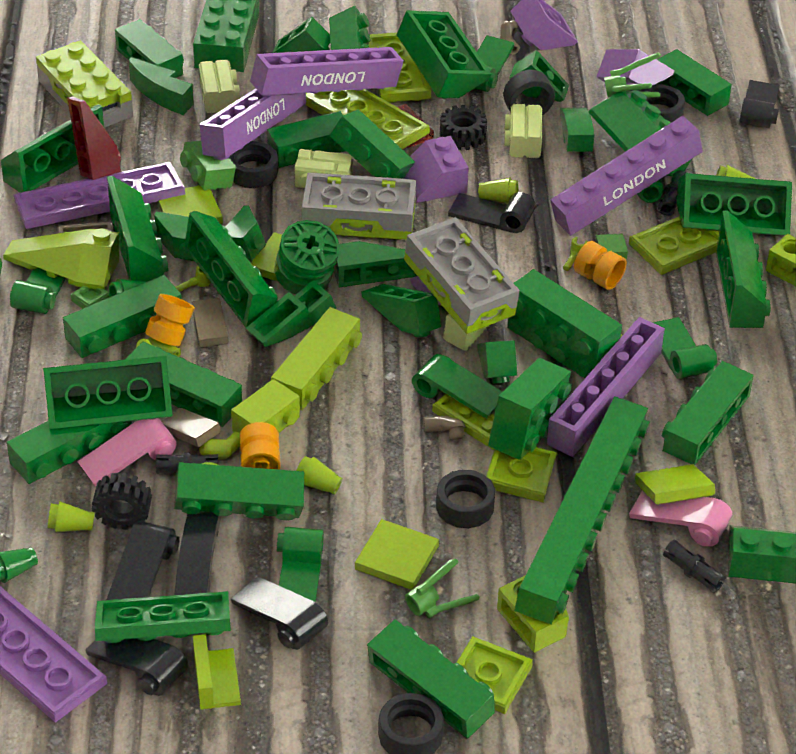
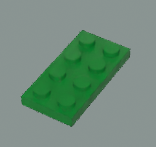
(162, 616)

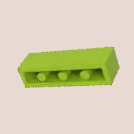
(319, 354)

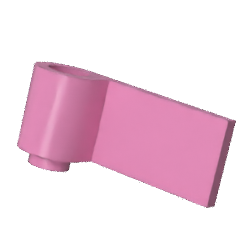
(127, 446)
(703, 516)

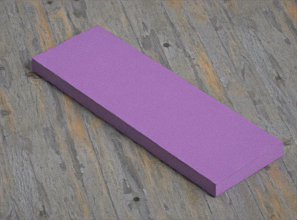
(91, 196)
(42, 662)

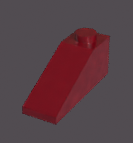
(94, 147)

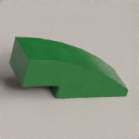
(161, 86)
(577, 129)
(291, 315)

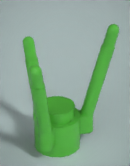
(616, 83)
(424, 597)

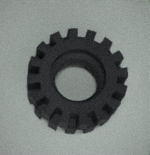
(464, 126)
(125, 489)

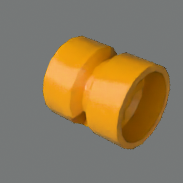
(600, 265)
(169, 321)
(260, 446)

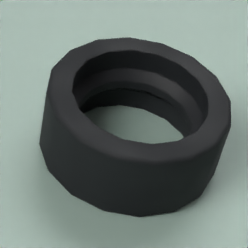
(525, 80)
(670, 97)
(257, 176)
(463, 515)
(410, 705)

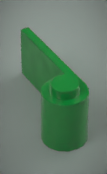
(494, 55)
(37, 293)
(681, 352)
(456, 381)
(301, 560)

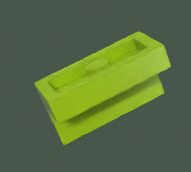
(215, 675)

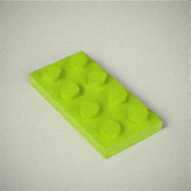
(411, 82)

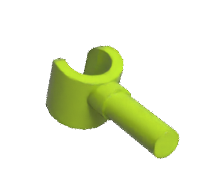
(574, 250)
(200, 280)

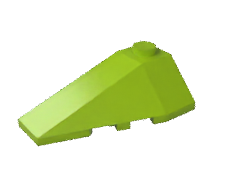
(81, 256)

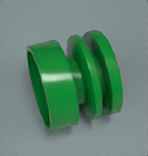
(306, 254)

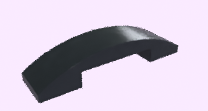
(196, 553)

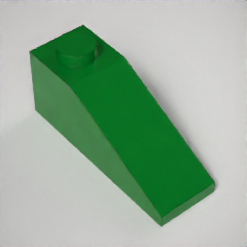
(370, 263)
(406, 308)

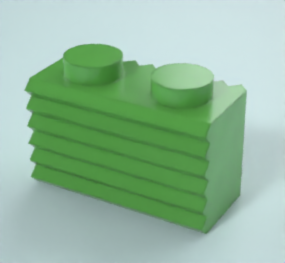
(205, 169)

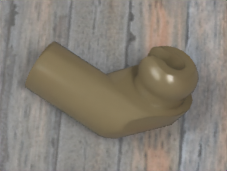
(507, 29)
(445, 423)

